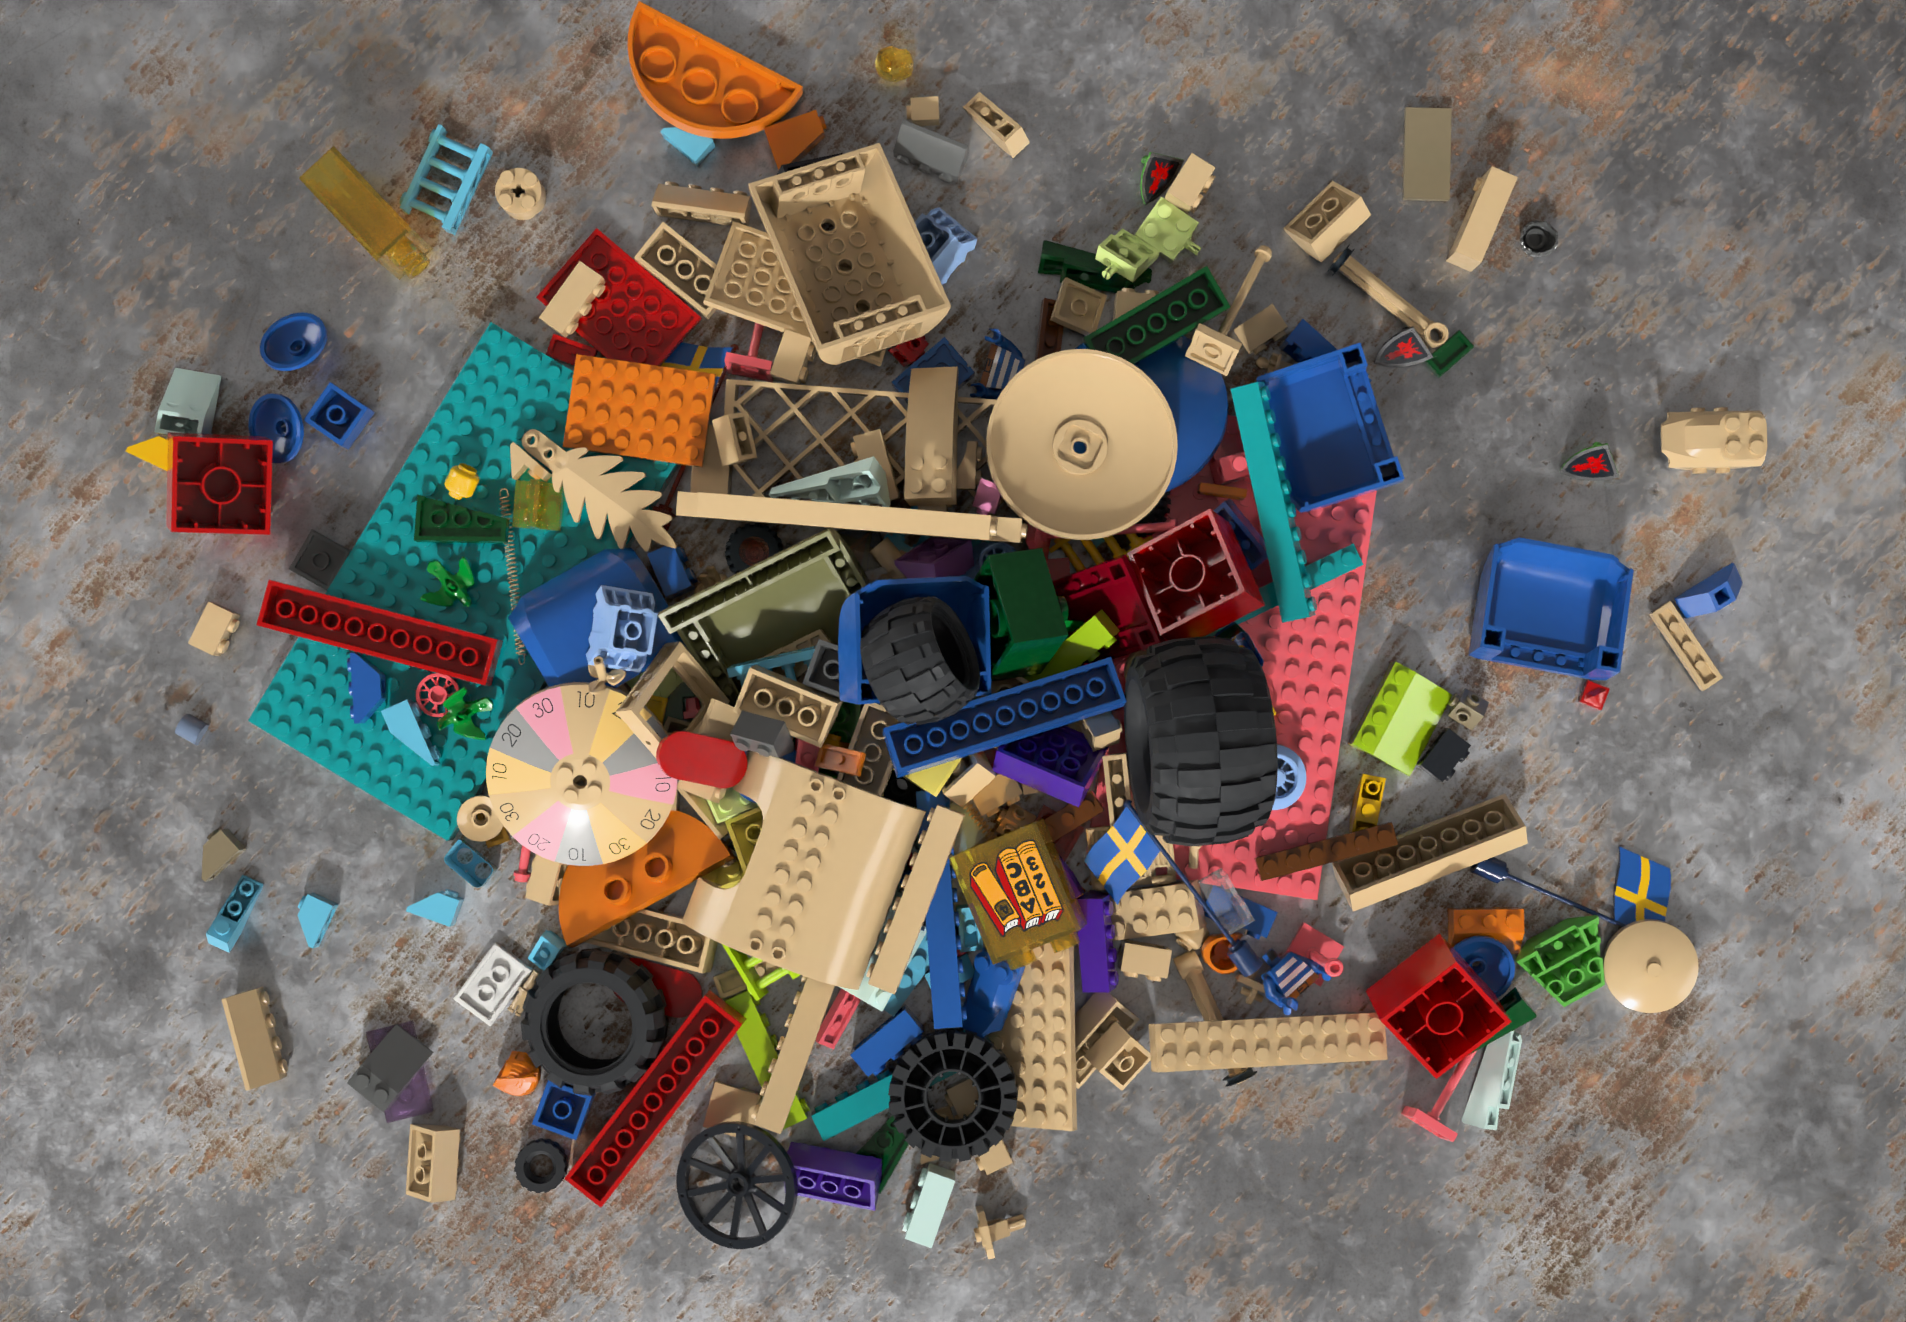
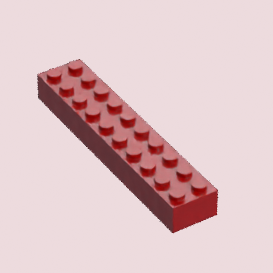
(379, 633)
(655, 1098)

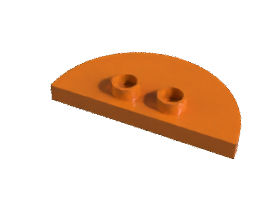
(701, 81)
(611, 892)

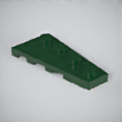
(450, 523)
(888, 1146)

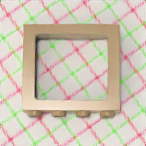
(670, 656)

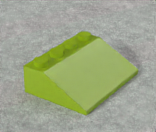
(1400, 718)

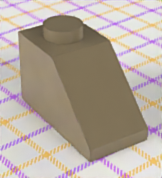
(219, 852)

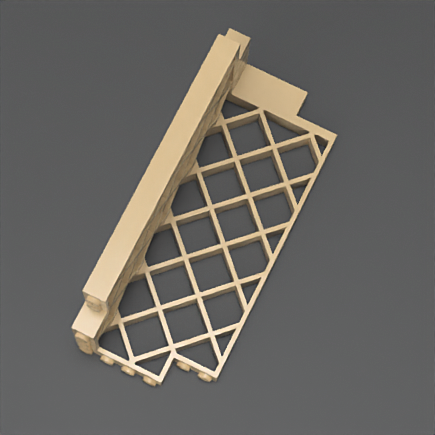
(712, 483)

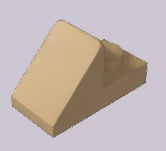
(522, 460)

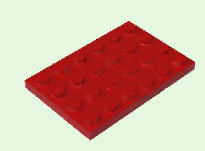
(635, 314)

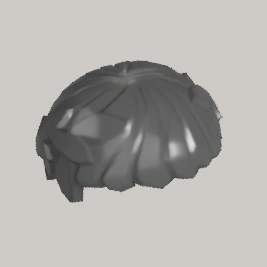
(1538, 238)

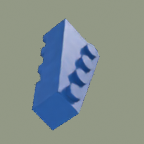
(1306, 343)

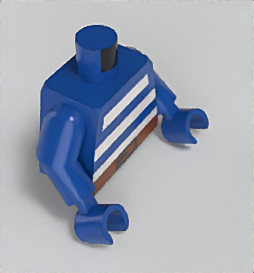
(1001, 366)
(1289, 978)

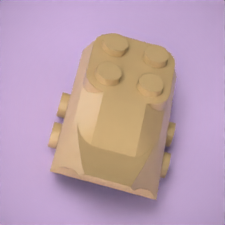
(1714, 439)

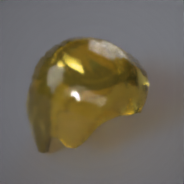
(893, 64)

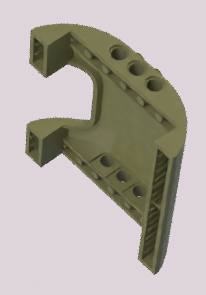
(767, 606)

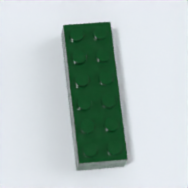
(1161, 318)

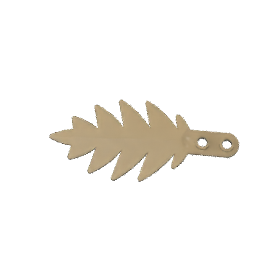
(603, 494)

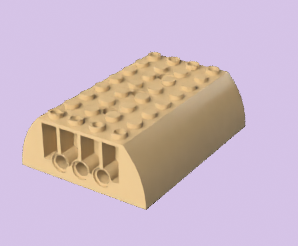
(870, 234)

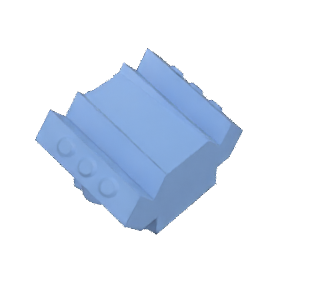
(944, 241)
(622, 628)

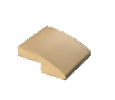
(731, 1104)

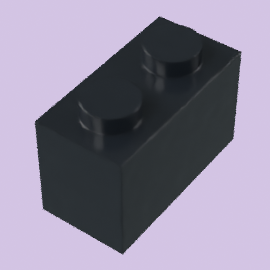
(1444, 755)

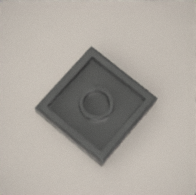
(319, 559)

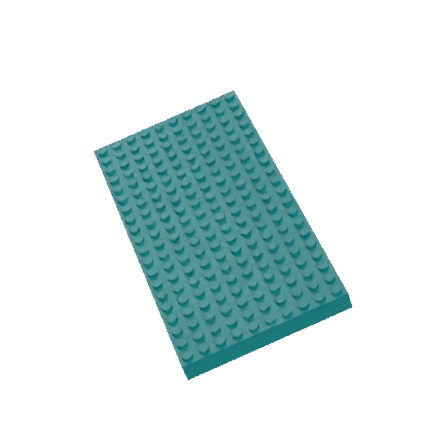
(307, 705)

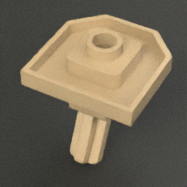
(995, 1229)

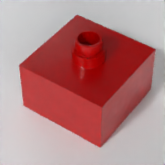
(219, 483)
(1196, 577)
(1437, 1006)

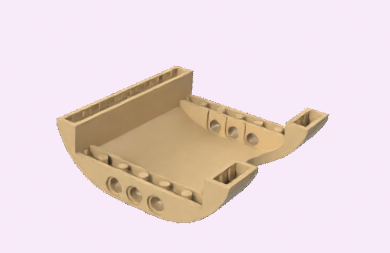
(815, 876)

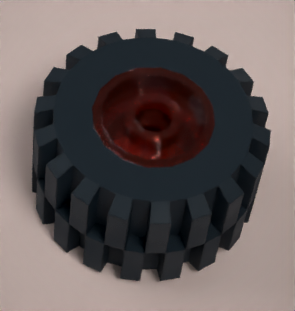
(750, 546)

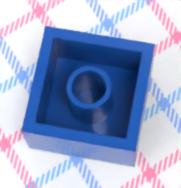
(339, 416)
(672, 571)
(563, 1110)

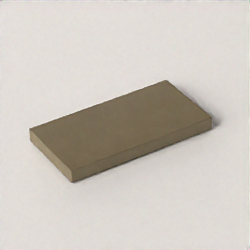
(1427, 154)

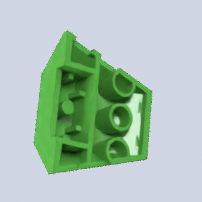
(1566, 959)

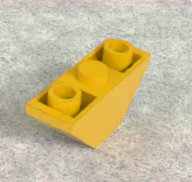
(1366, 802)

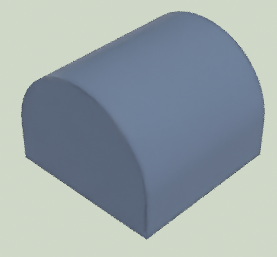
(191, 728)

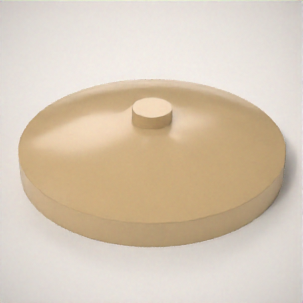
(1650, 966)

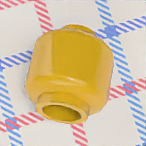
(462, 481)

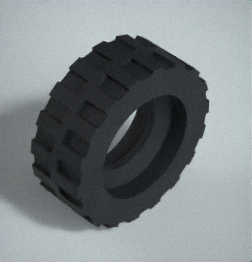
(536, 1183)

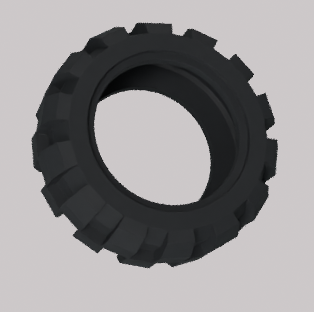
(552, 1050)

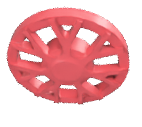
(436, 694)

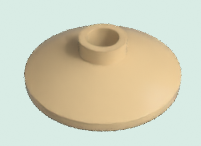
(478, 829)

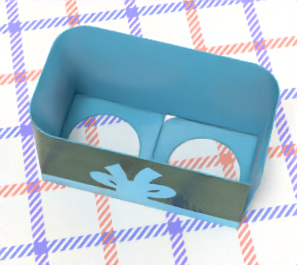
(470, 876)

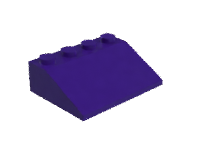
(1052, 762)

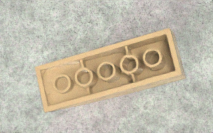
(932, 437)
(660, 938)

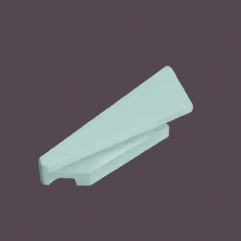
(1494, 1082)

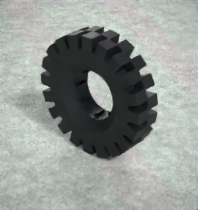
(962, 1054)

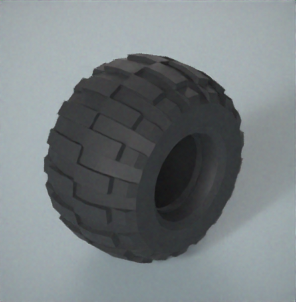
(1200, 741)

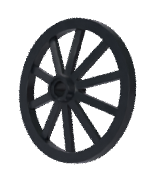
(734, 1187)

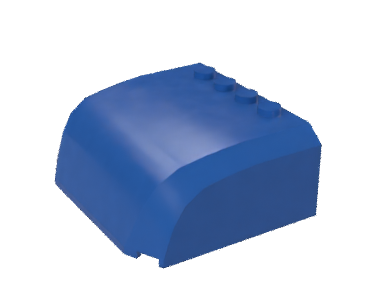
(1330, 429)
(961, 593)
(1552, 609)
(559, 615)

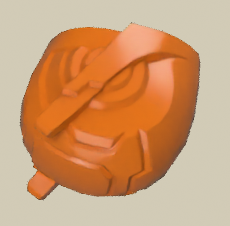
(1215, 952)
(518, 1075)

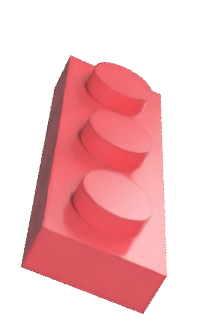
(837, 1019)

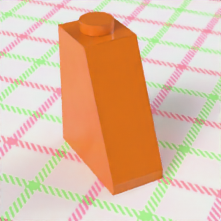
(795, 137)

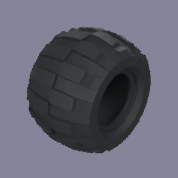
(920, 660)

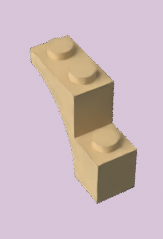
(967, 474)

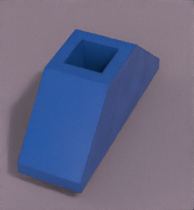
(1711, 593)
(366, 688)

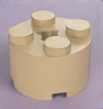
(512, 183)

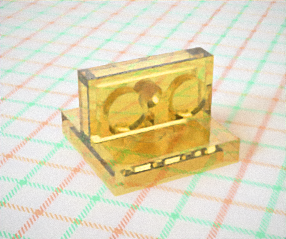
(537, 505)

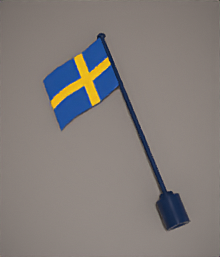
(1126, 855)
(1639, 891)

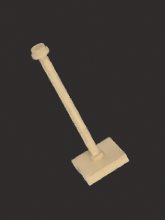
(1215, 348)

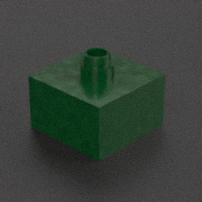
(1024, 613)

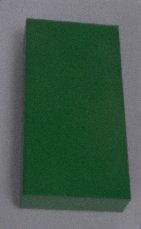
(1449, 353)

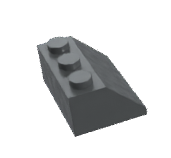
(930, 151)

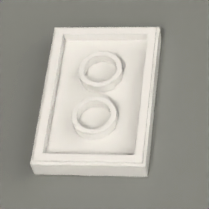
(493, 984)

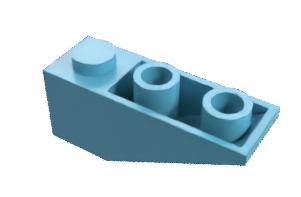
(407, 726)
(234, 914)

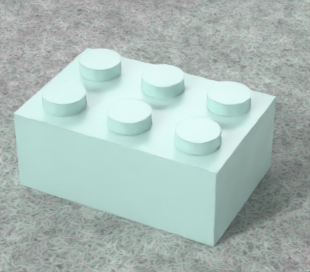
(928, 1204)

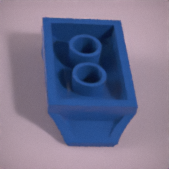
(990, 994)

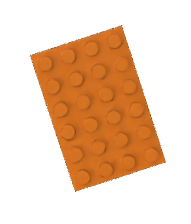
(639, 410)

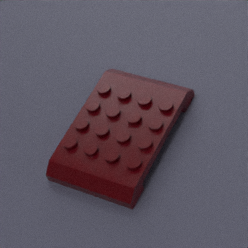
(1118, 593)

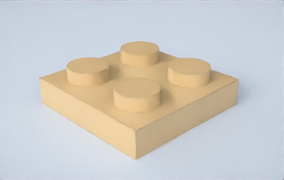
(1078, 307)

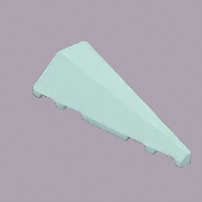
(856, 482)

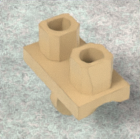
(1255, 986)

